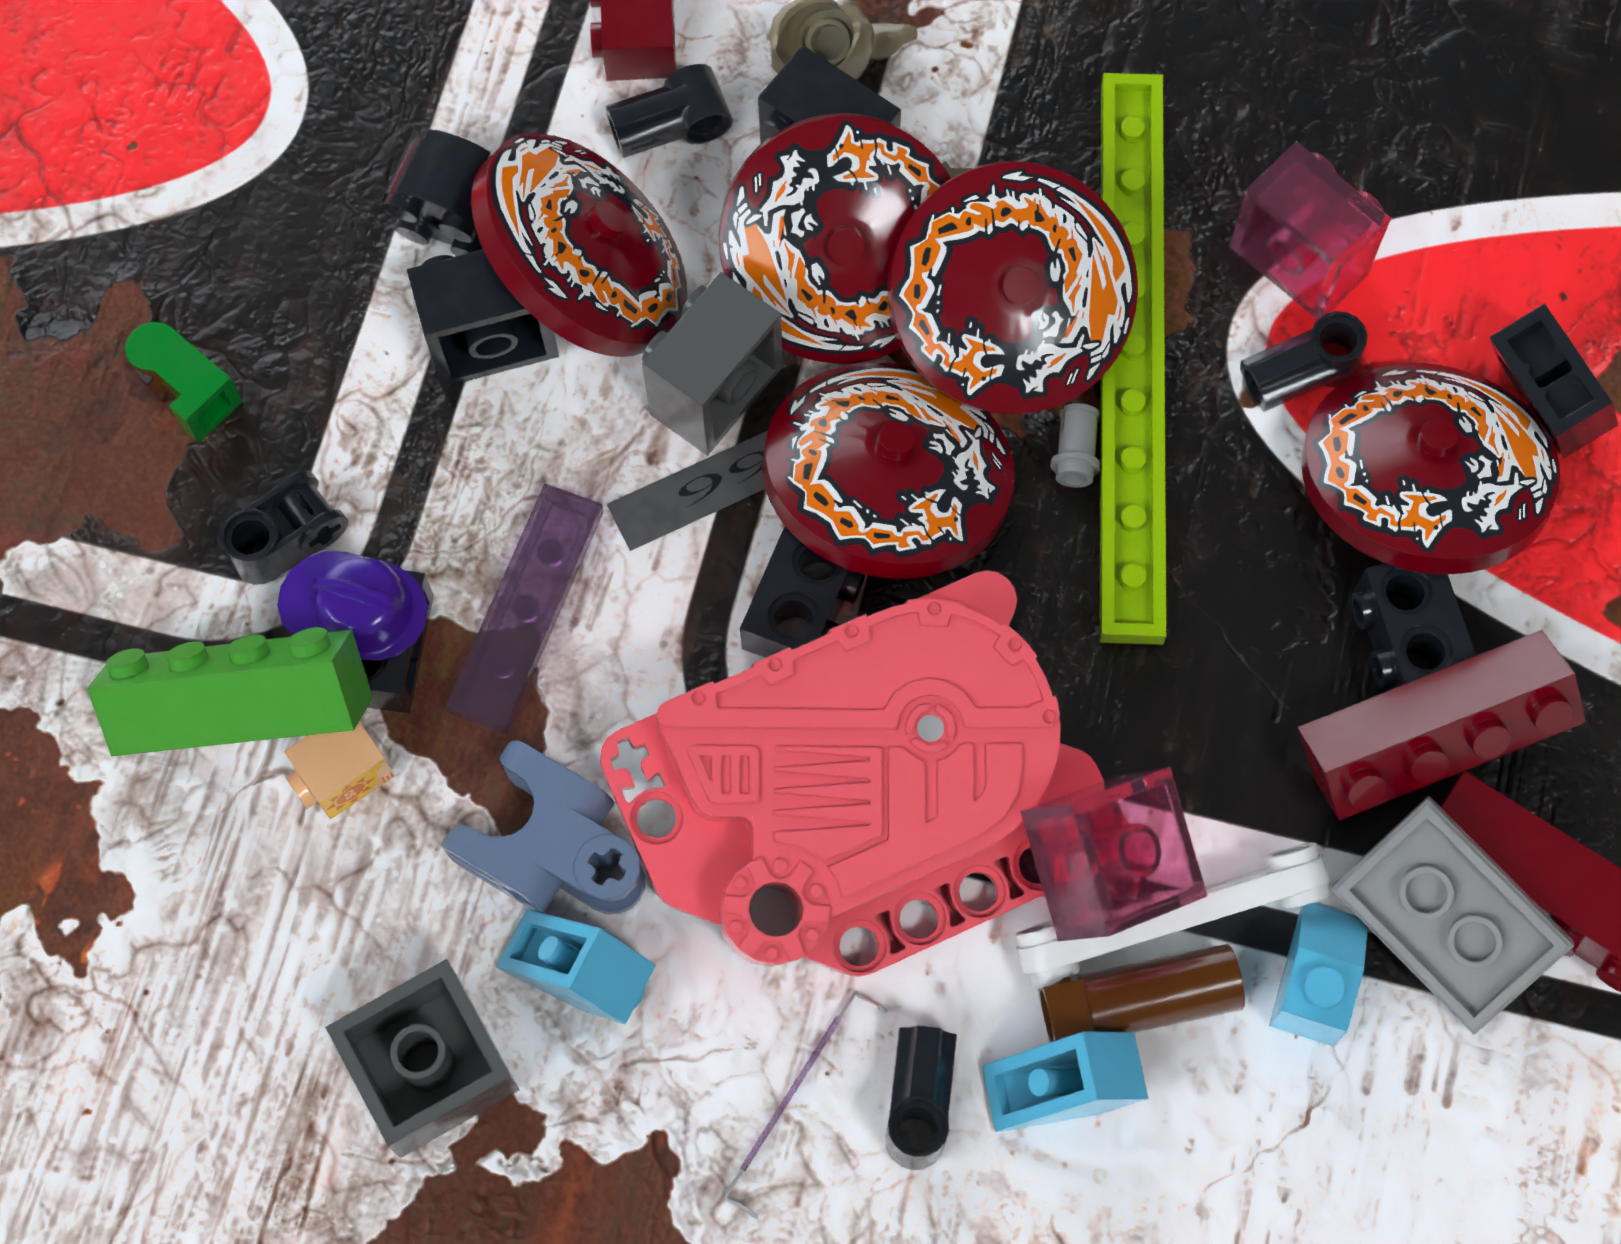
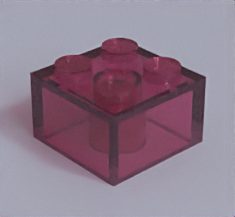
(1309, 230)
(1114, 855)

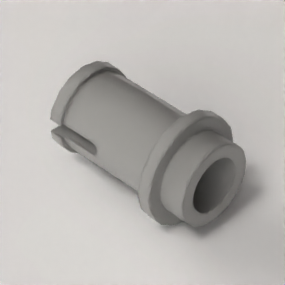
(1077, 446)

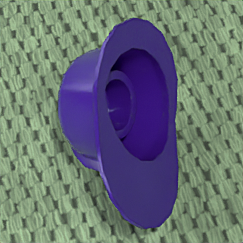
(355, 593)

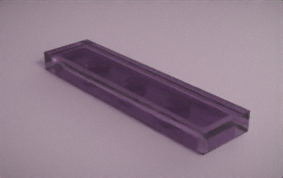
(525, 609)

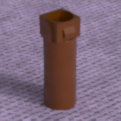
(1145, 994)

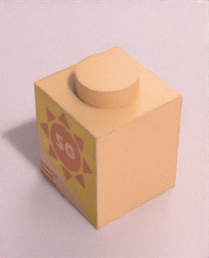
(336, 769)

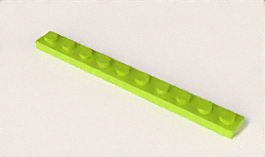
(1135, 383)

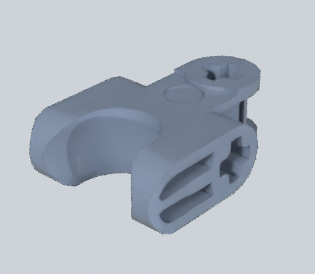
(557, 846)

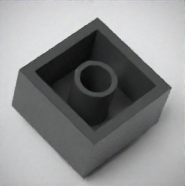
(712, 362)
(422, 1059)

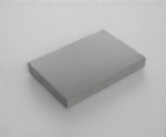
(1452, 915)

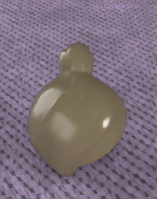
(836, 33)

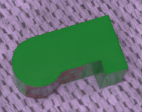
(173, 365)

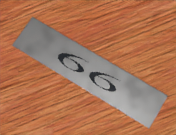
(690, 493)

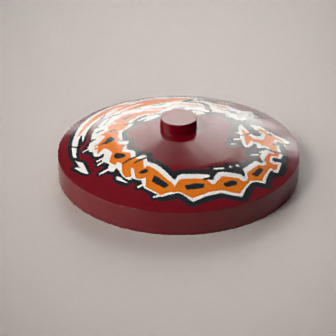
(817, 228)
(578, 244)
(1012, 288)
(1430, 468)
(886, 472)

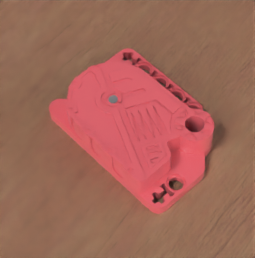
(891, 769)

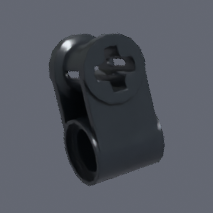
(285, 525)

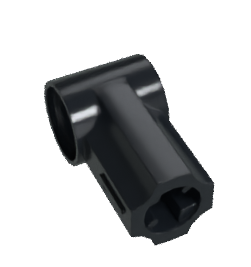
(685, 108)
(1303, 364)
(921, 1092)

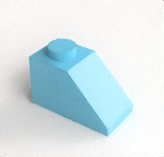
(577, 965)
(1321, 975)
(1065, 1080)

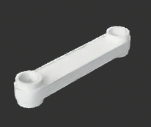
(1292, 877)

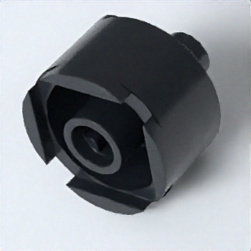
(434, 190)

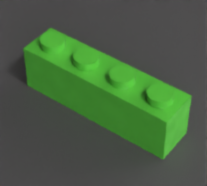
(231, 692)

